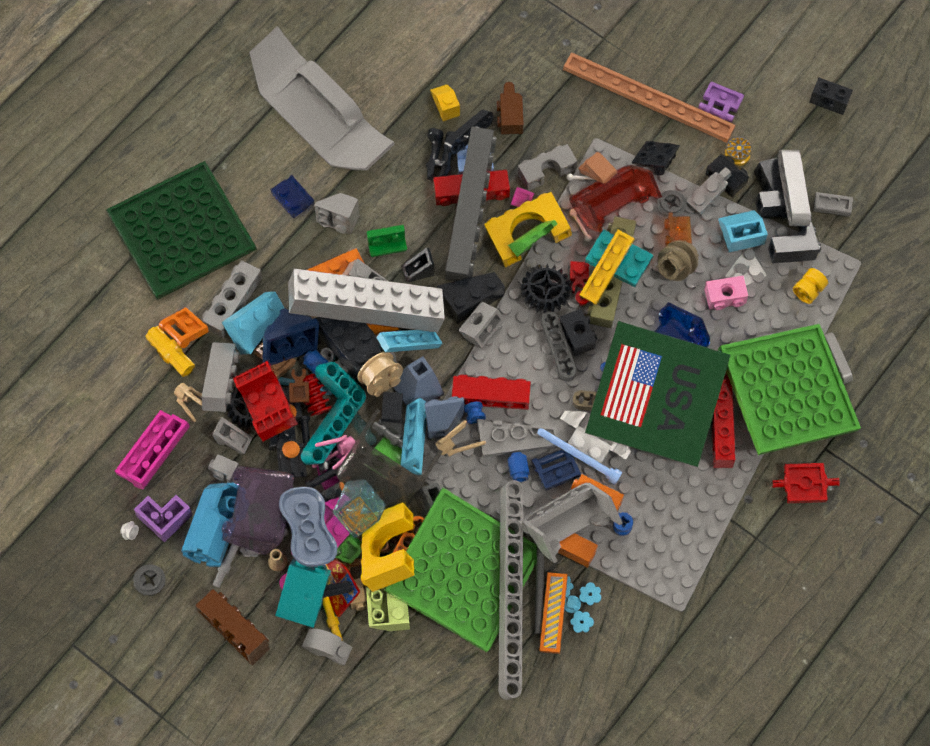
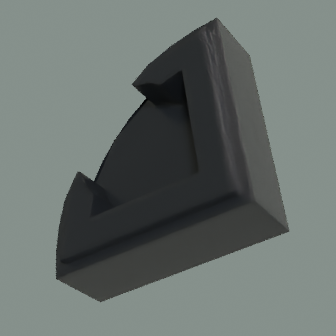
(326, 466)

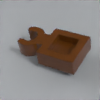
(299, 390)

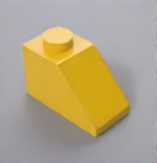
(446, 102)

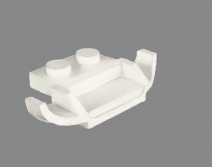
(590, 445)

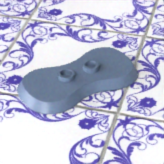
(311, 540)

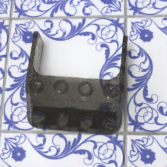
(385, 476)

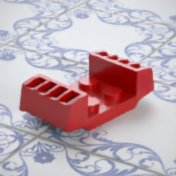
(265, 401)

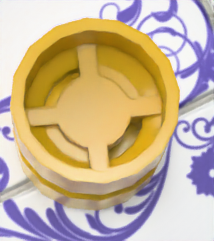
(810, 285)

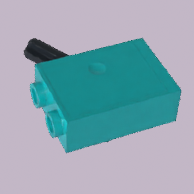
(305, 591)

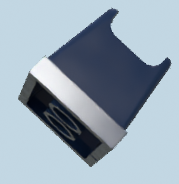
(289, 337)

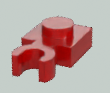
(578, 274)

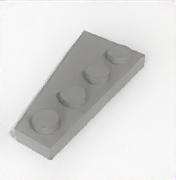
(512, 438)

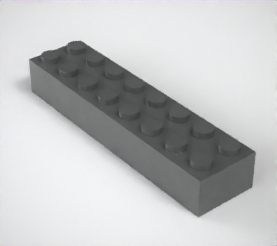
(470, 200)

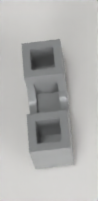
(559, 159)

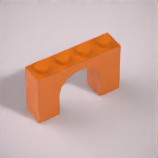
(577, 547)

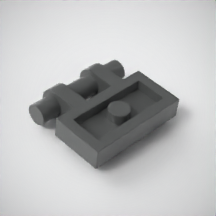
(391, 431)

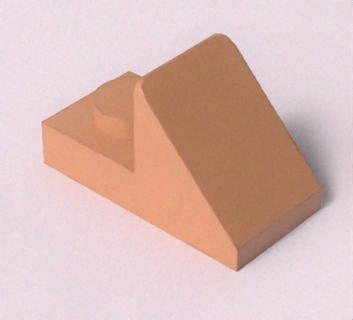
(598, 168)

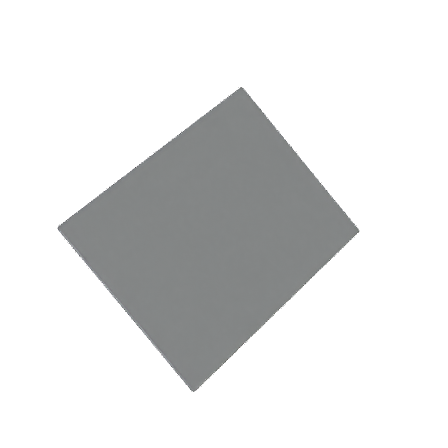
(673, 505)

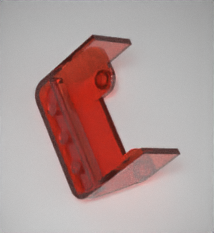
(602, 199)

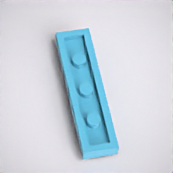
(408, 340)

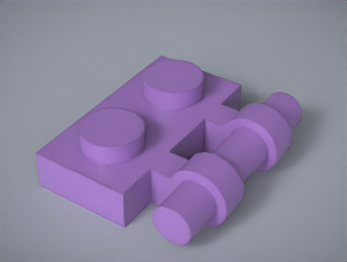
(722, 97)

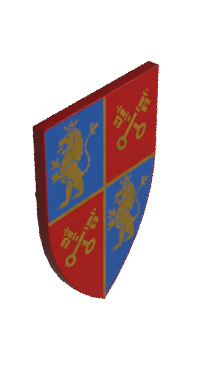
(338, 574)

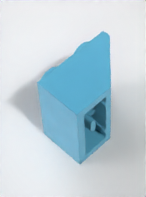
(743, 230)

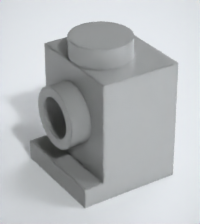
(223, 468)

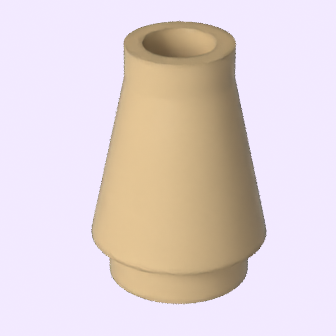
(279, 563)

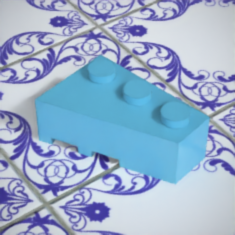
(250, 322)

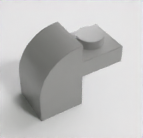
(327, 644)

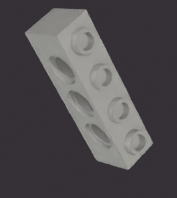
(242, 293)

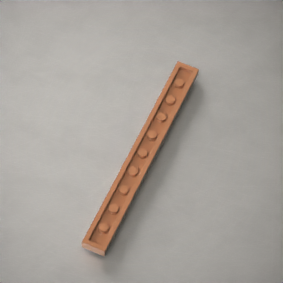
(649, 97)

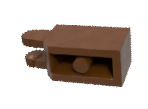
(510, 111)

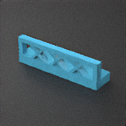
(414, 437)

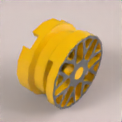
(739, 150)

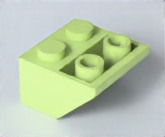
(386, 611)

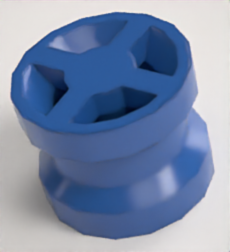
(474, 412)
(623, 529)

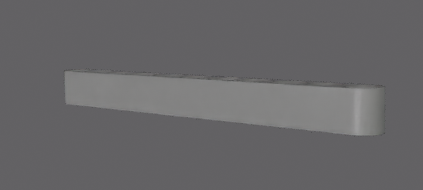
(505, 597)

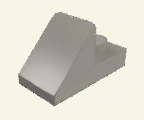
(232, 436)

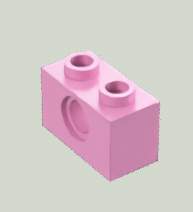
(734, 286)

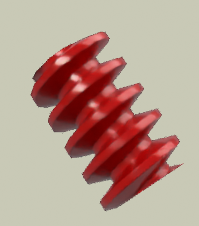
(316, 396)

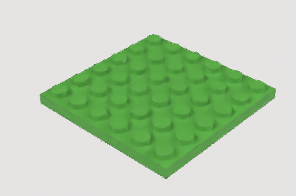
(789, 389)
(459, 570)

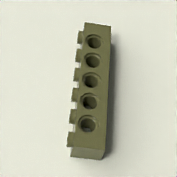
(605, 315)

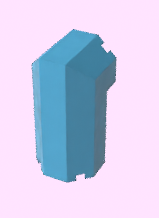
(205, 533)

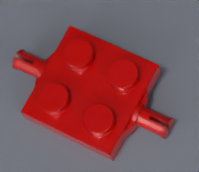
(805, 483)

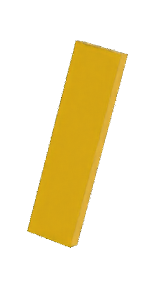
(607, 267)

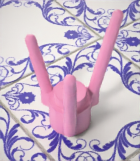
(344, 446)

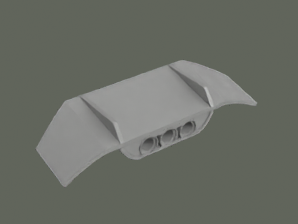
(315, 105)

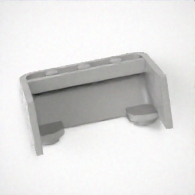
(568, 515)

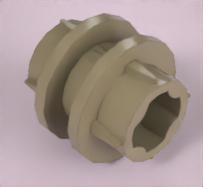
(677, 260)

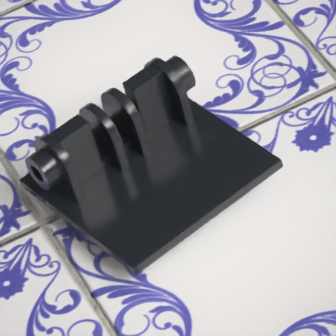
(656, 155)

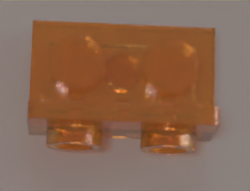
(678, 228)

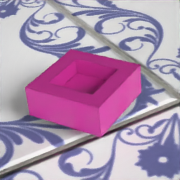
(521, 196)

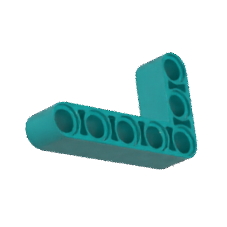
(335, 416)

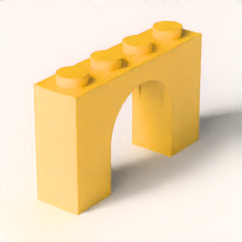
(542, 209)
(395, 567)

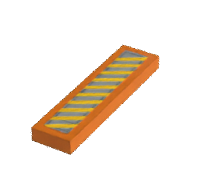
(553, 613)

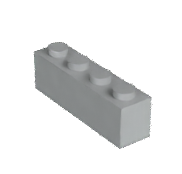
(219, 377)

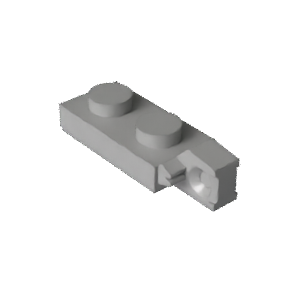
(709, 191)

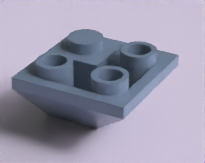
(419, 382)
(443, 416)

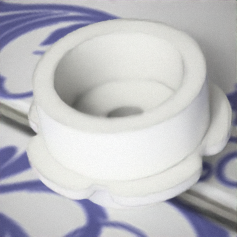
(129, 530)

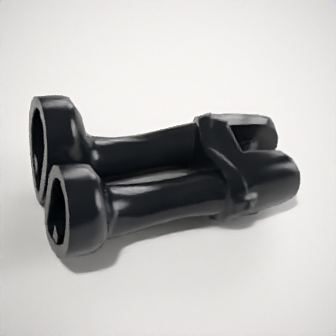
(436, 138)

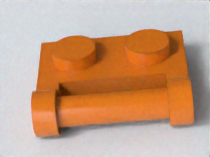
(188, 323)

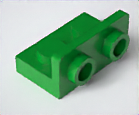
(386, 241)

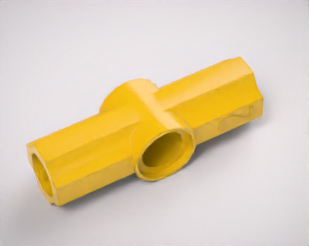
(170, 351)

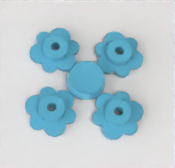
(573, 604)

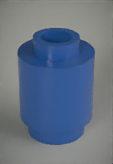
(313, 359)
(518, 467)

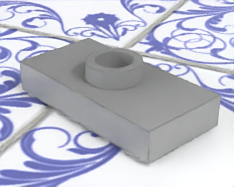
(833, 204)

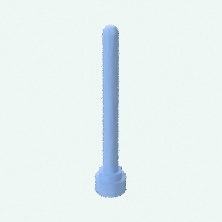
(611, 474)

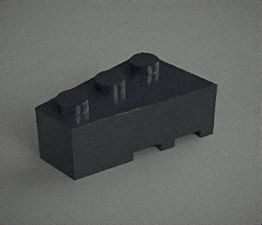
(465, 295)

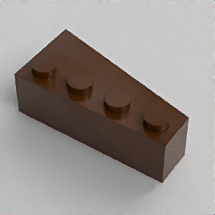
(233, 626)

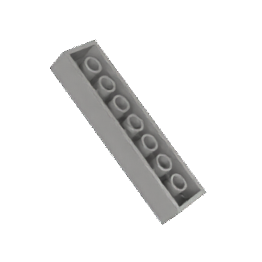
(365, 300)

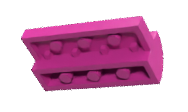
(152, 449)

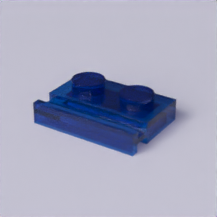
(292, 196)

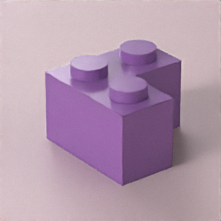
(164, 520)

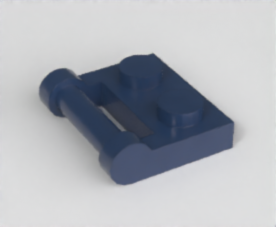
(558, 473)

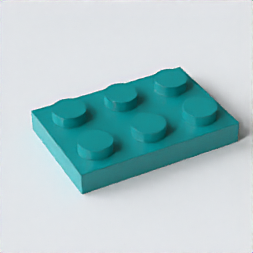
(631, 267)

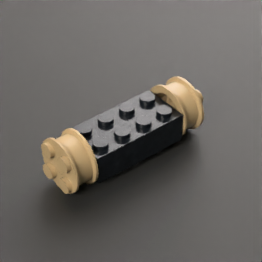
(361, 354)

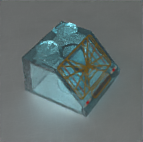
(358, 507)

